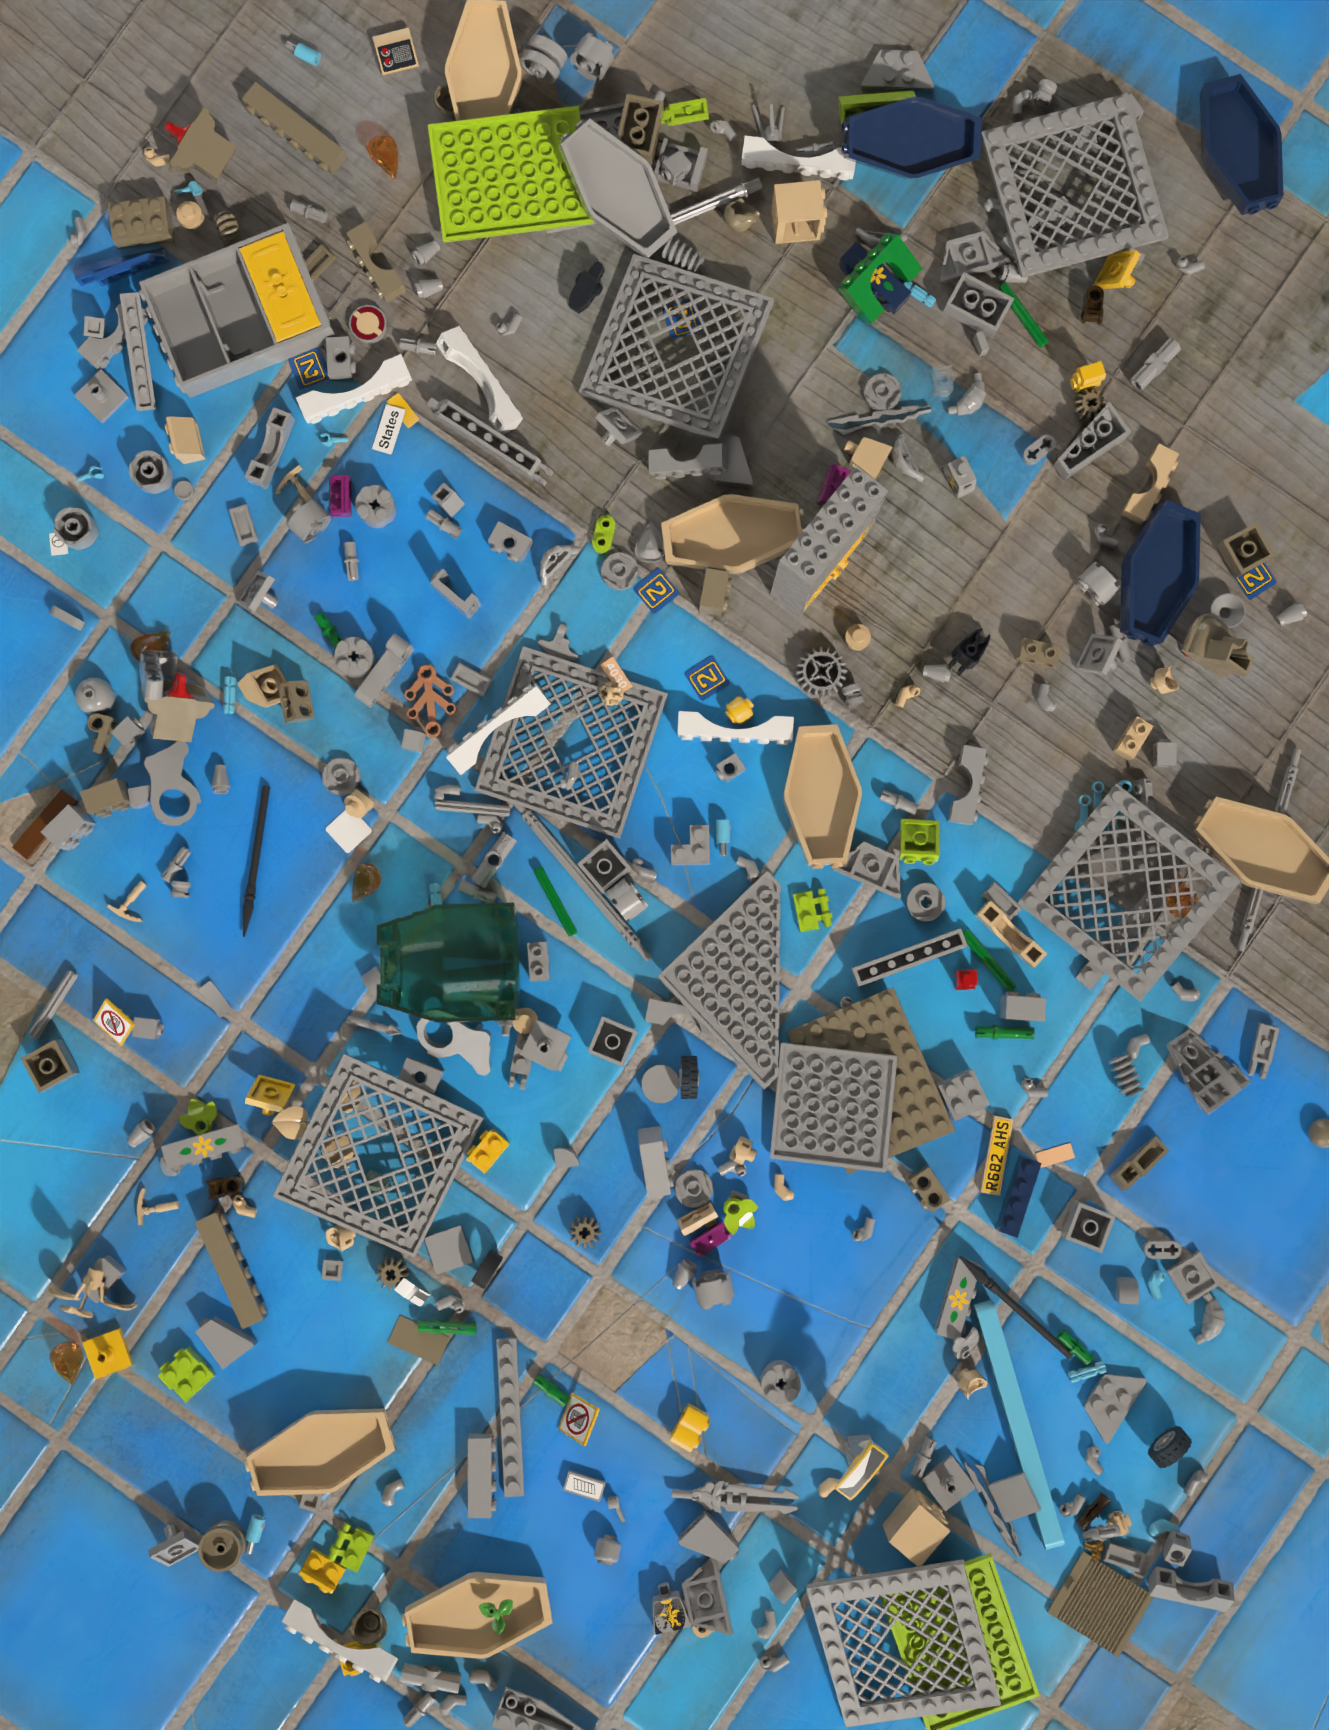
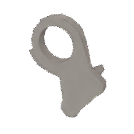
(165, 774)
(470, 1043)

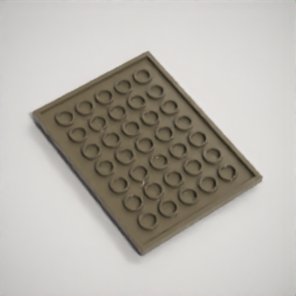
(882, 1027)

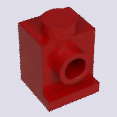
(965, 979)

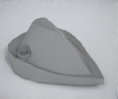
(649, 545)

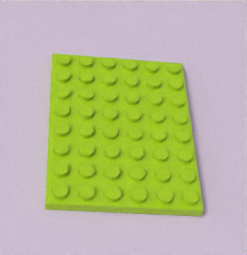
(504, 174)
(1001, 1637)

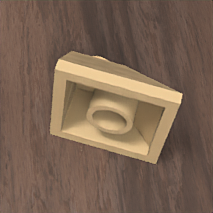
(262, 686)

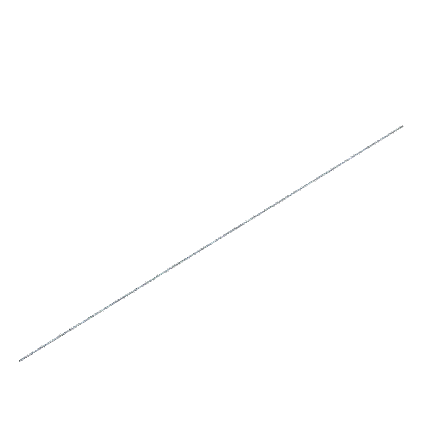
(529, 1399)

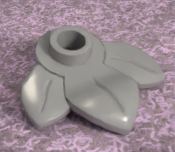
(963, 1346)

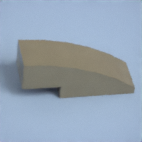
(1138, 1163)

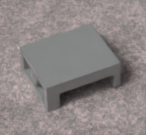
(697, 158)
(466, 607)

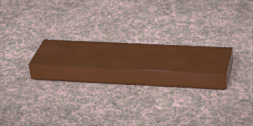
(33, 838)

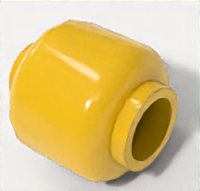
(739, 710)

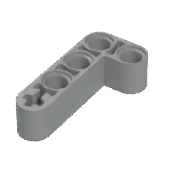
(153, 668)
(384, 671)

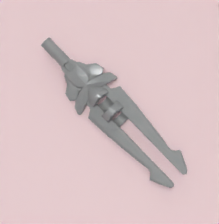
(713, 1496)

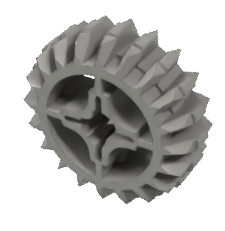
(826, 678)

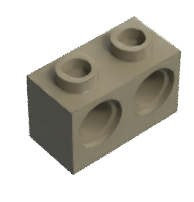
(1038, 653)
(296, 701)
(931, 1186)

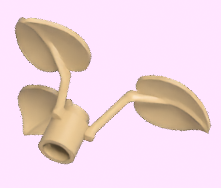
(293, 1122)
(92, 1282)

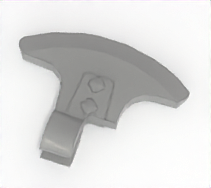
(559, 646)

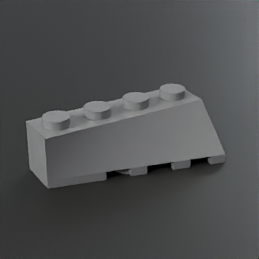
(1095, 440)

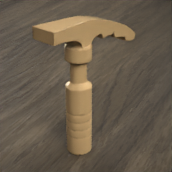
(291, 476)
(130, 898)
(158, 1208)

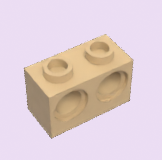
(1132, 738)

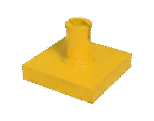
(1117, 270)
(270, 1094)
(108, 1353)

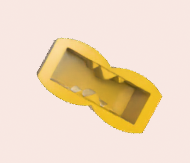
(1088, 376)
(689, 1427)

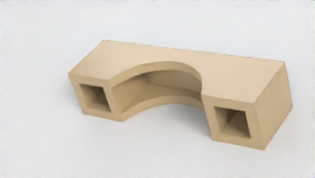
(1160, 464)
(1011, 936)

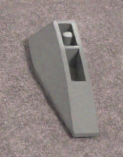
(526, 1712)

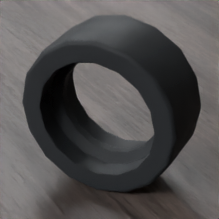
(487, 1269)

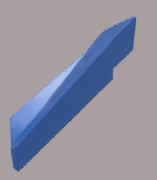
(118, 268)

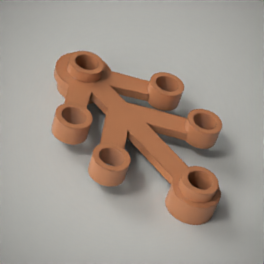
(429, 697)

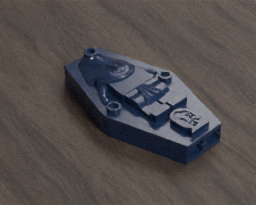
(912, 137)
(1241, 144)
(1160, 573)

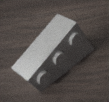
(654, 1162)

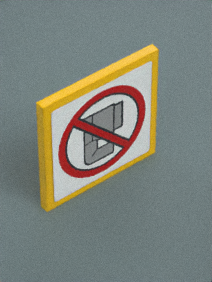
(114, 1022)
(578, 1419)

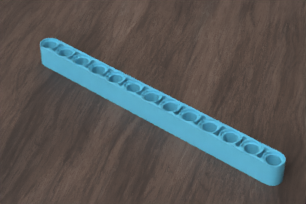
(1018, 1421)

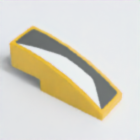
(861, 1470)

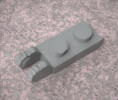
(1263, 1049)
(520, 1063)

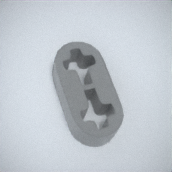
(1036, 447)
(67, 618)
(1161, 1244)

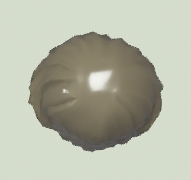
(740, 215)
(368, 1627)

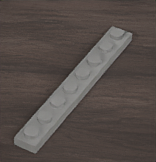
(510, 1417)

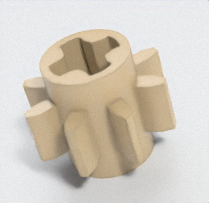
(611, 693)
(1121, 1520)

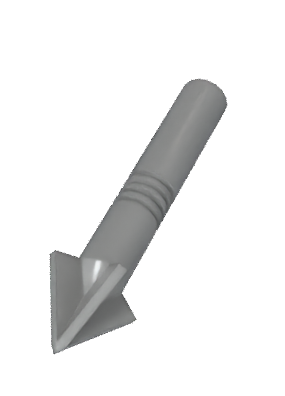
(390, 1030)

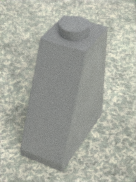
(737, 467)
(224, 1340)
(709, 1538)

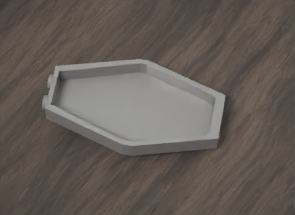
(617, 188)

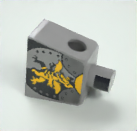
(960, 475)
(669, 1610)

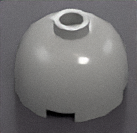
(94, 696)

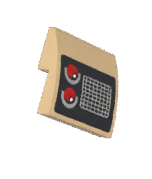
(395, 51)

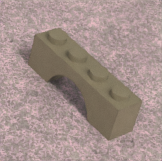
(387, 281)

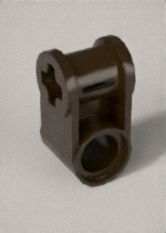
(1093, 309)
(221, 1186)

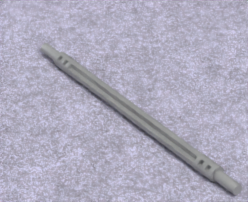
(1281, 806)
(582, 881)

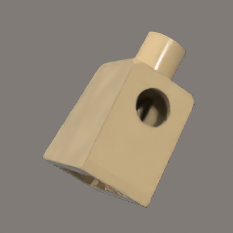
(868, 455)

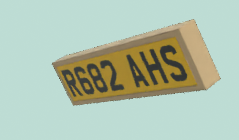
(996, 1155)

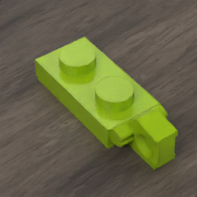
(686, 112)

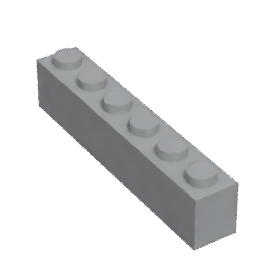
(908, 957)

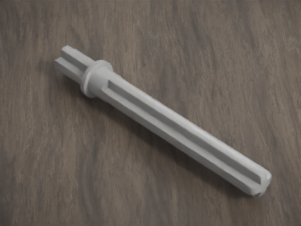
(716, 201)

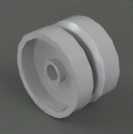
(543, 59)

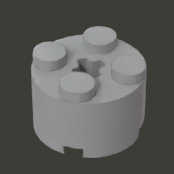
(592, 57)
(142, 466)
(369, 497)
(308, 520)
(65, 525)
(1098, 584)
(347, 649)
(626, 899)
(713, 1288)
(769, 1382)

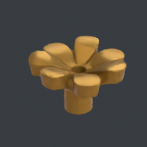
(1095, 1549)

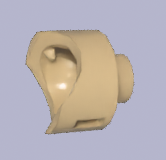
(190, 215)
(857, 637)
(1163, 680)
(358, 804)
(525, 1020)
(743, 1151)
(342, 1239)
(970, 1381)

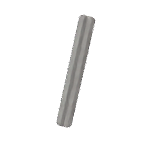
(468, 807)
(53, 1004)

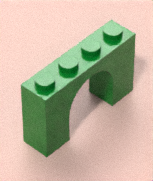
(857, 285)

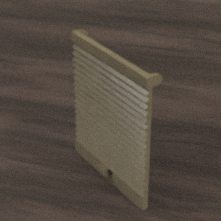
(1100, 1604)

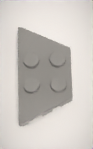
(898, 71)
(970, 255)
(873, 868)
(1112, 1401)
(707, 1599)

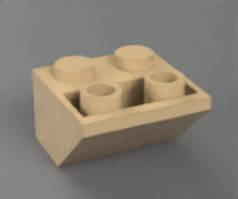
(185, 439)

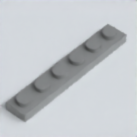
(138, 351)
(1090, 974)

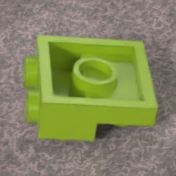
(919, 841)
(186, 1373)

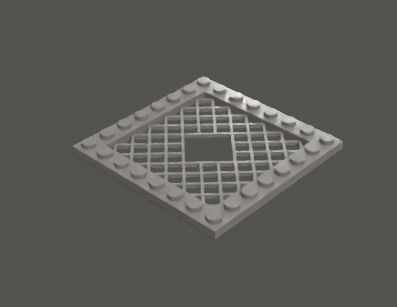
(1065, 121)
(689, 283)
(611, 823)
(1220, 878)
(407, 1241)
(871, 1711)

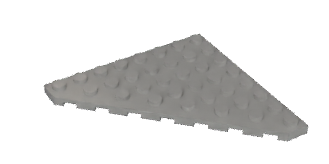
(733, 979)

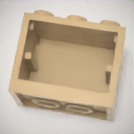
(798, 211)
(916, 1527)

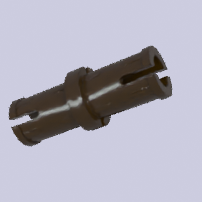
(1093, 1511)

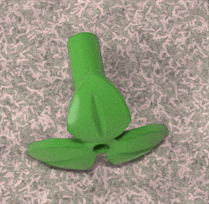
(489, 1610)

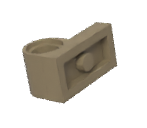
(104, 737)

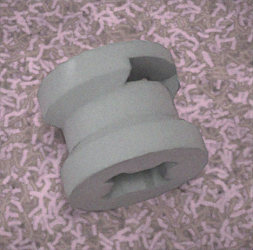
(180, 889)

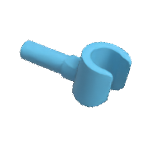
(193, 186)
(331, 440)
(93, 472)

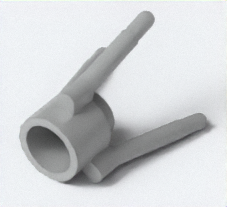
(771, 134)

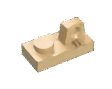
(703, 1215)

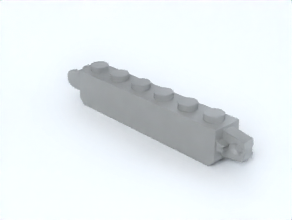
(489, 440)

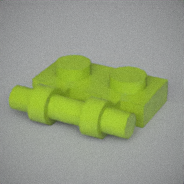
(806, 910)
(356, 1550)

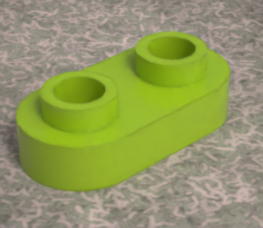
(603, 533)

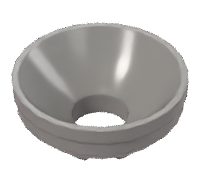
(1233, 604)

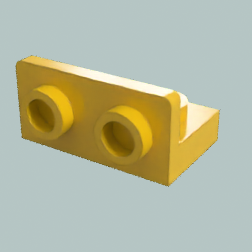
(488, 1150)
(322, 1571)

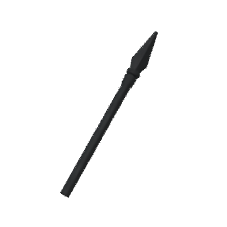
(249, 897)
(982, 1277)

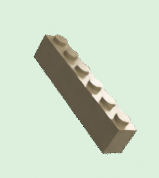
(294, 128)
(231, 1269)

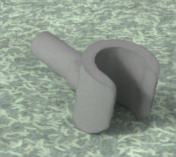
(613, 1502)

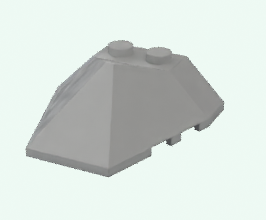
(1205, 1073)

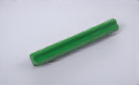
(1024, 316)
(555, 901)
(989, 961)

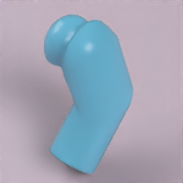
(1154, 1283)
(1161, 1526)

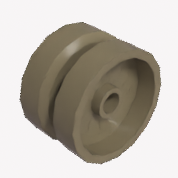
(222, 1546)

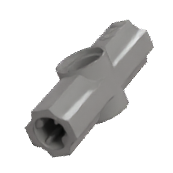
(1155, 364)
(486, 870)
(431, 1678)

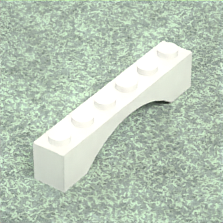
(761, 154)
(458, 349)
(390, 375)
(528, 704)
(695, 725)
(374, 1660)

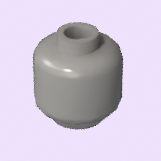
(607, 1550)

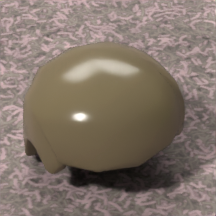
(443, 100)
(1319, 1133)

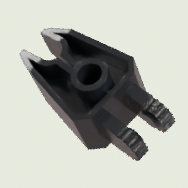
(587, 287)
(968, 653)

